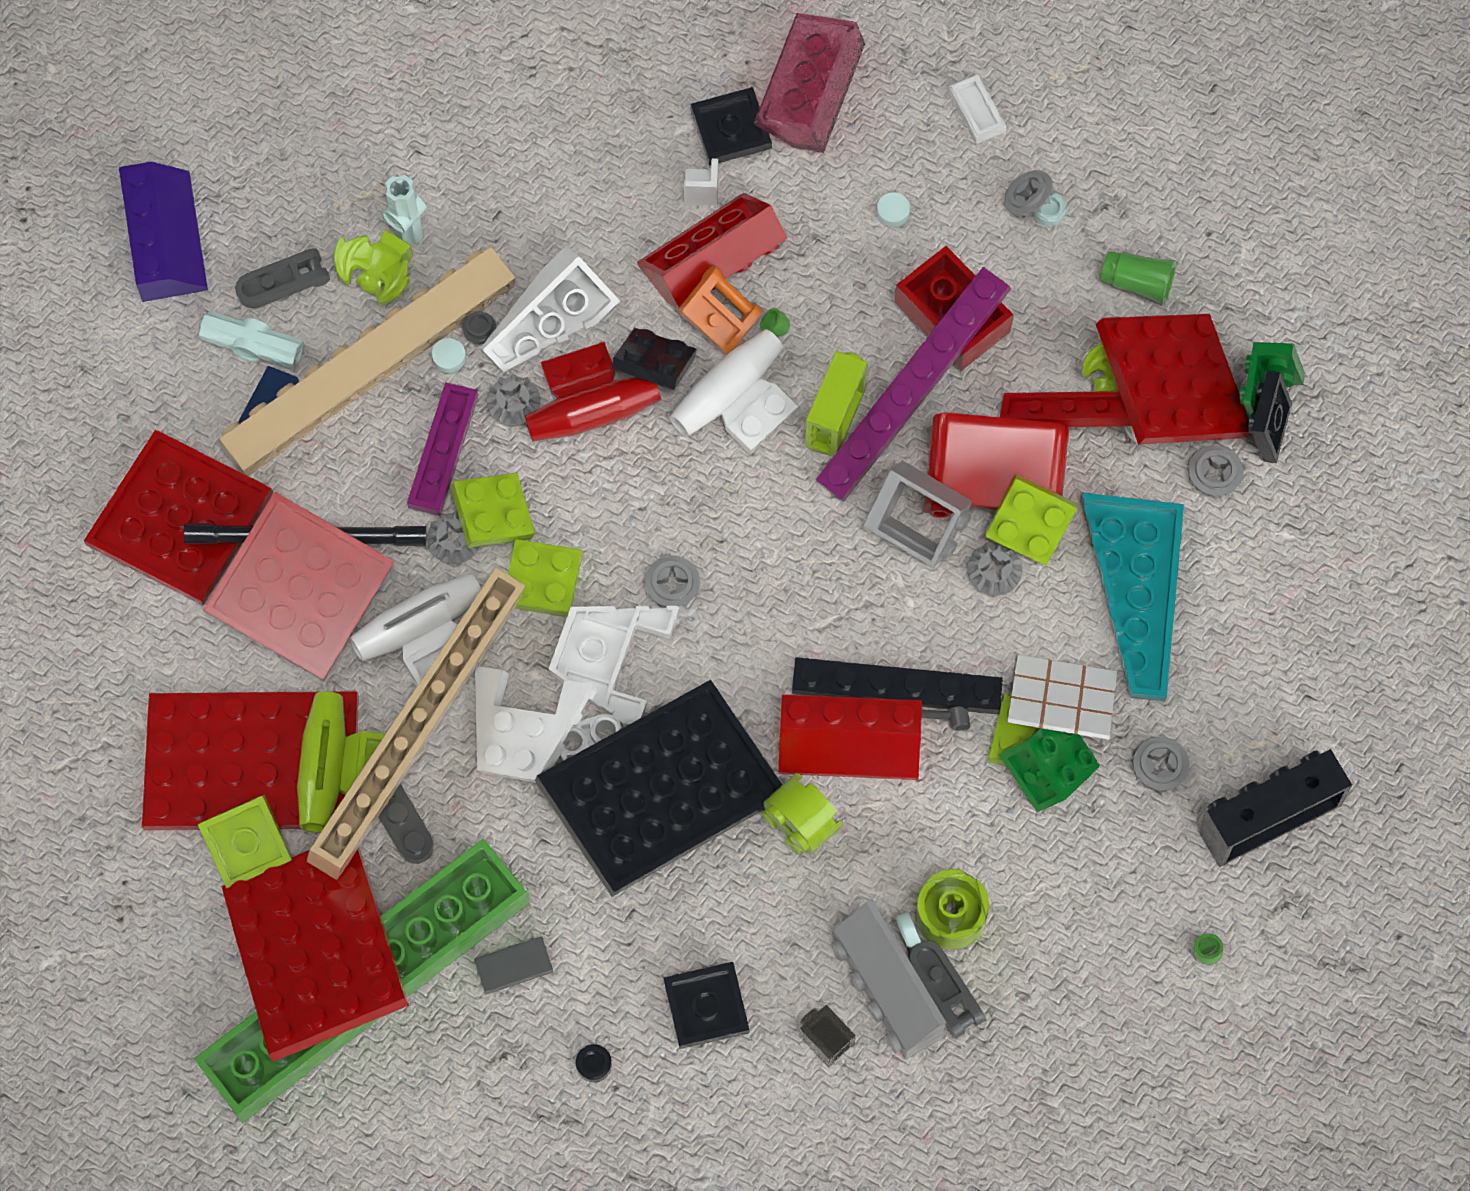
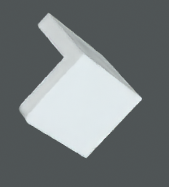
(702, 185)

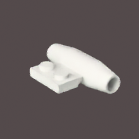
(735, 391)
(417, 625)

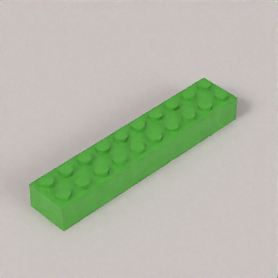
(425, 935)

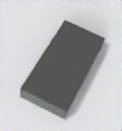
(513, 965)

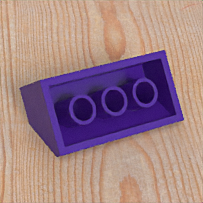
(162, 230)

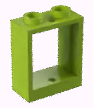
(836, 403)

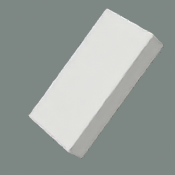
(977, 108)

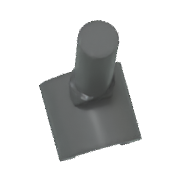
(957, 715)

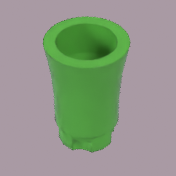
(1140, 274)

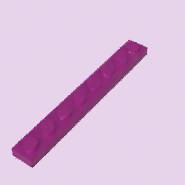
(913, 384)

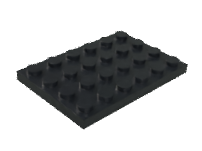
(659, 787)

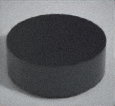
(593, 1063)

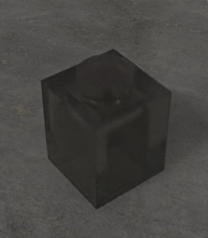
(826, 1034)

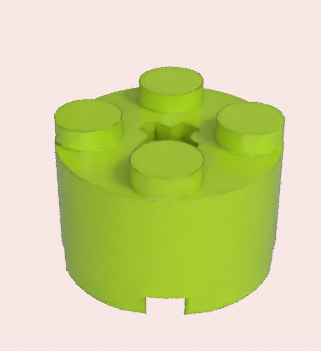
(801, 815)
(965, 895)

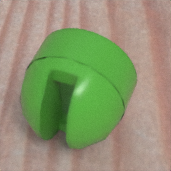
(776, 322)
(1206, 944)

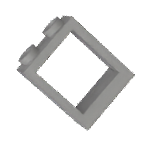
(904, 537)

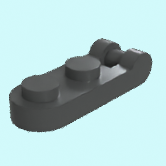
(281, 279)
(406, 828)
(945, 987)

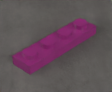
(442, 449)

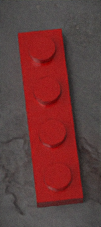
(1067, 408)

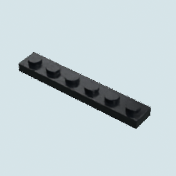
(933, 688)

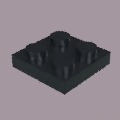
(729, 127)
(654, 358)
(1271, 416)
(706, 1005)

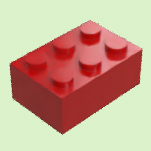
(933, 290)

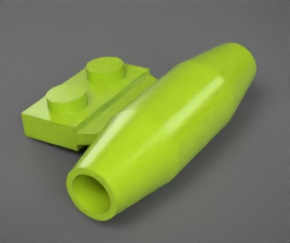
(329, 760)

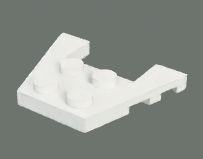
(596, 646)
(521, 741)

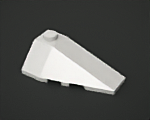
(553, 306)

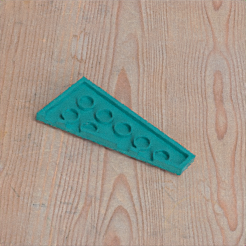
(1138, 567)

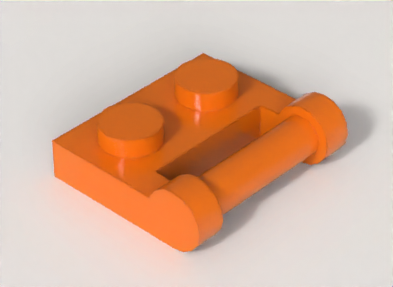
(713, 318)

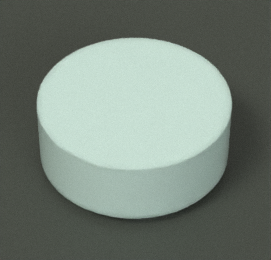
(893, 209)
(1052, 213)
(448, 355)
(907, 929)

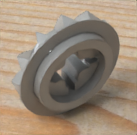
(1023, 187)
(515, 413)
(1219, 458)
(447, 550)
(661, 571)
(987, 581)
(1156, 749)

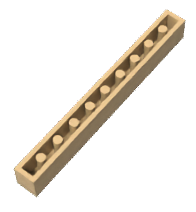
(366, 362)
(415, 724)

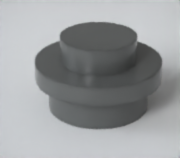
(478, 327)

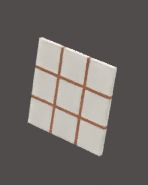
(1062, 697)

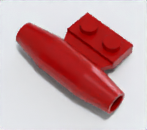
(587, 395)

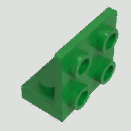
(1270, 357)
(1049, 765)

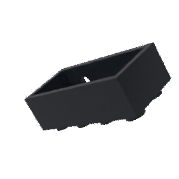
(1274, 807)

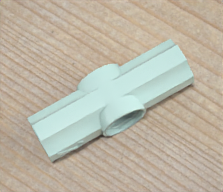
(404, 209)
(251, 339)

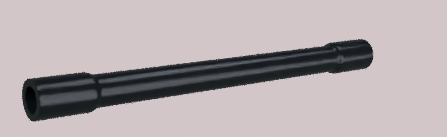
(368, 535)

